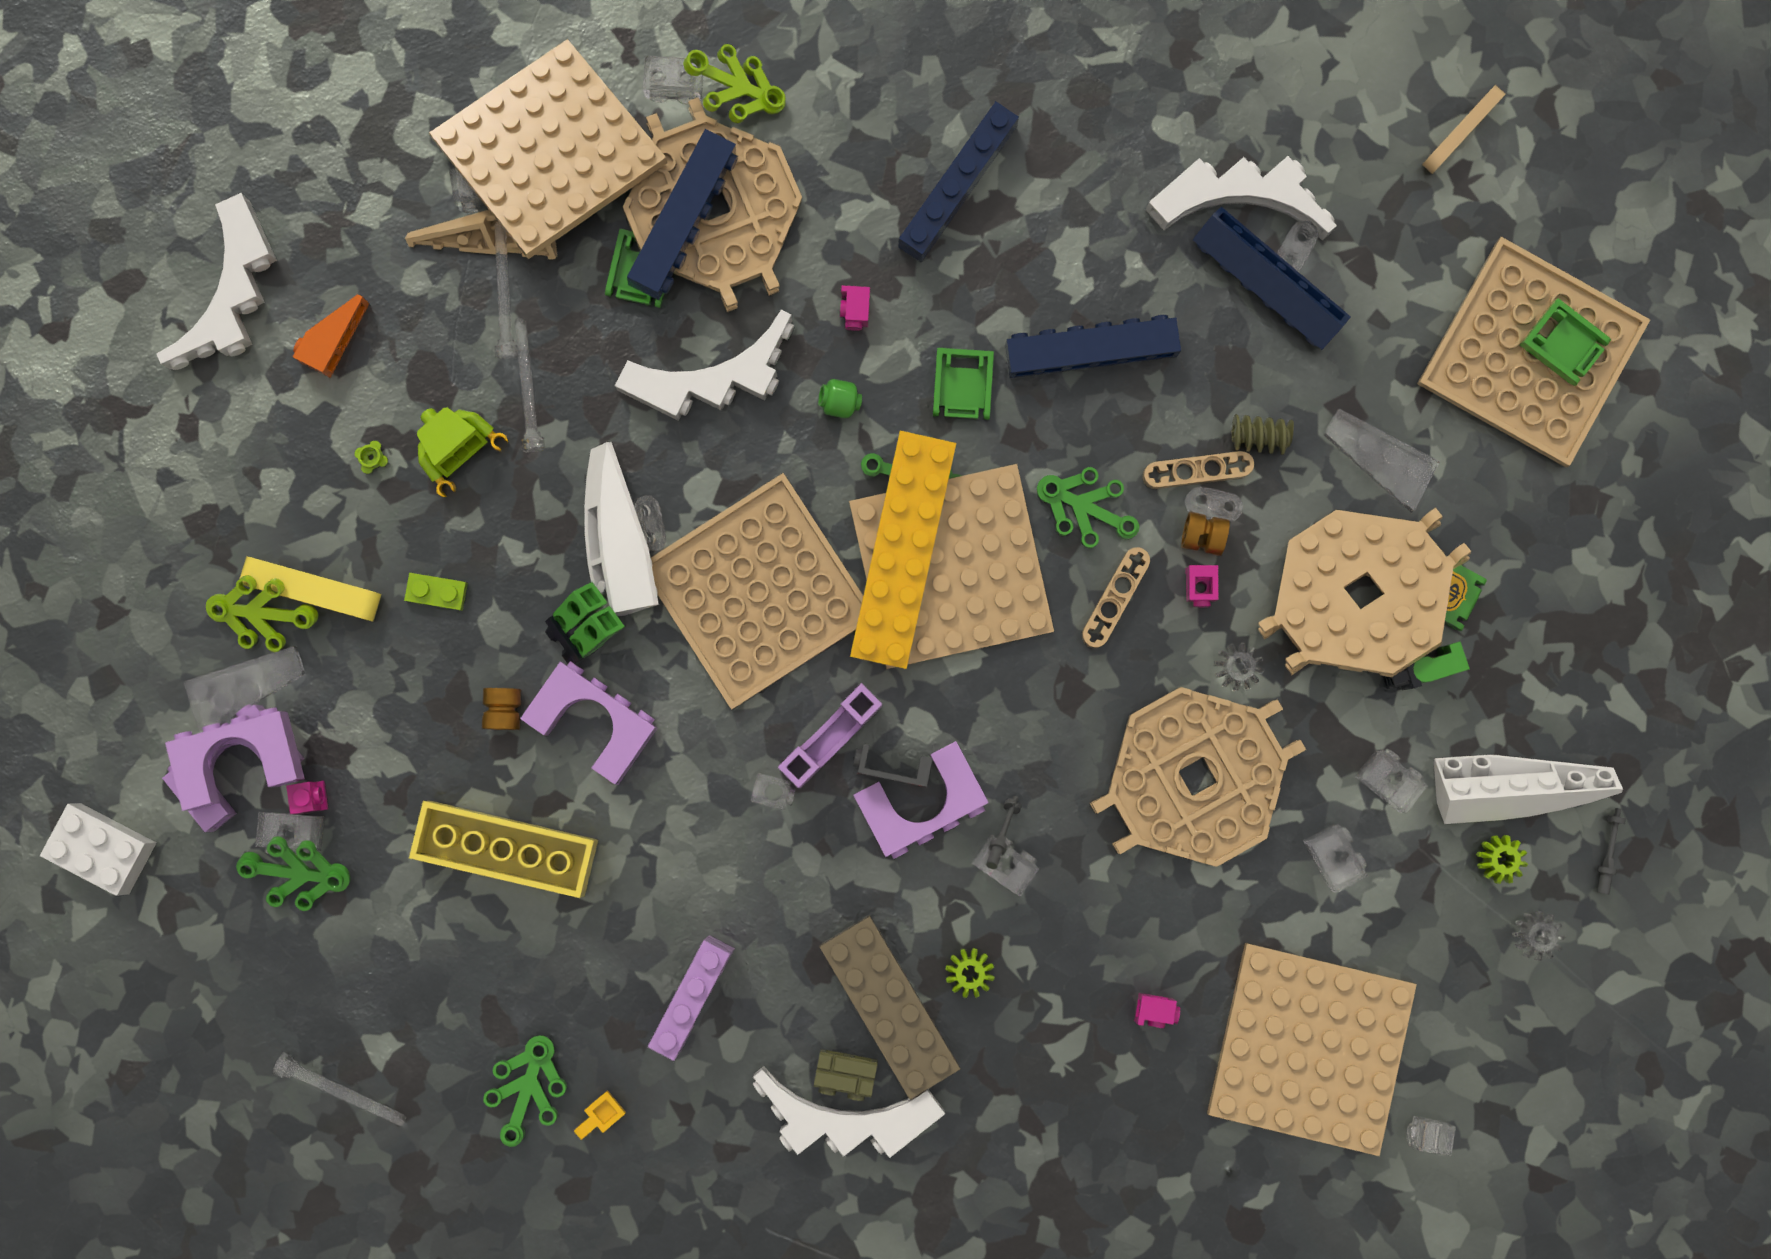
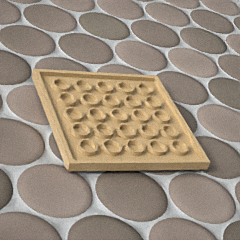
(548, 148)
(1503, 384)
(982, 568)
(757, 591)
(1312, 1049)

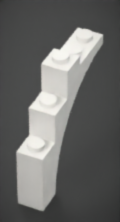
(1242, 183)
(236, 293)
(713, 385)
(846, 1129)

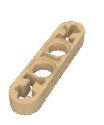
(1463, 129)
(1197, 466)
(1111, 595)

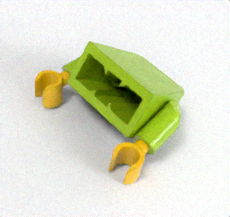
(450, 441)

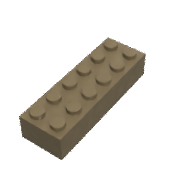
(889, 1007)

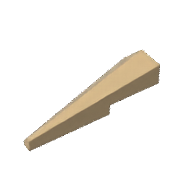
(469, 234)

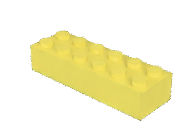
(503, 849)

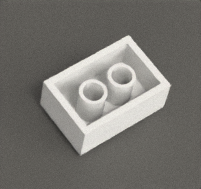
(98, 849)

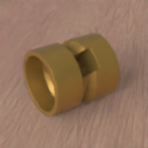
(1205, 533)
(501, 708)

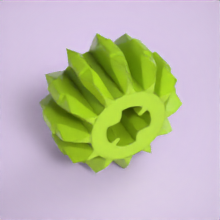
(1510, 866)
(961, 978)

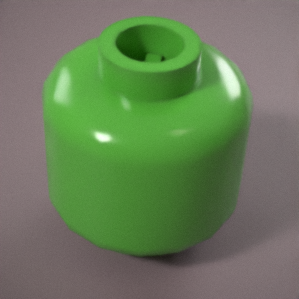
(839, 398)

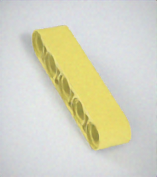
(314, 589)

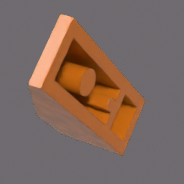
(327, 340)

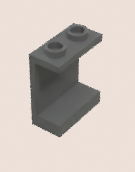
(922, 772)

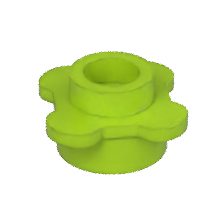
(365, 451)

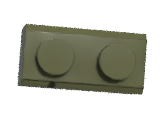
(845, 1074)

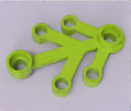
(737, 82)
(256, 613)

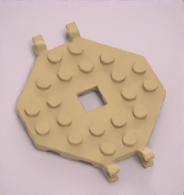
(760, 203)
(1388, 631)
(1239, 755)

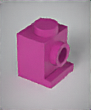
(855, 307)
(1202, 574)
(307, 797)
(1156, 1010)

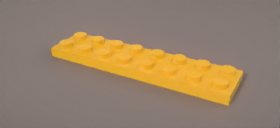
(903, 549)

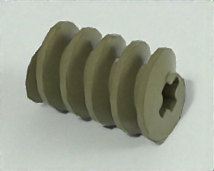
(1262, 433)

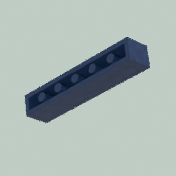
(958, 182)
(682, 214)
(1271, 278)
(1092, 347)

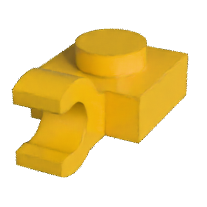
(601, 1114)

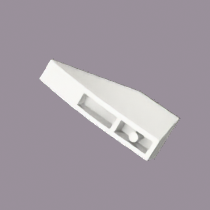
(614, 538)
(1515, 787)

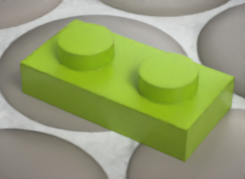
(436, 591)

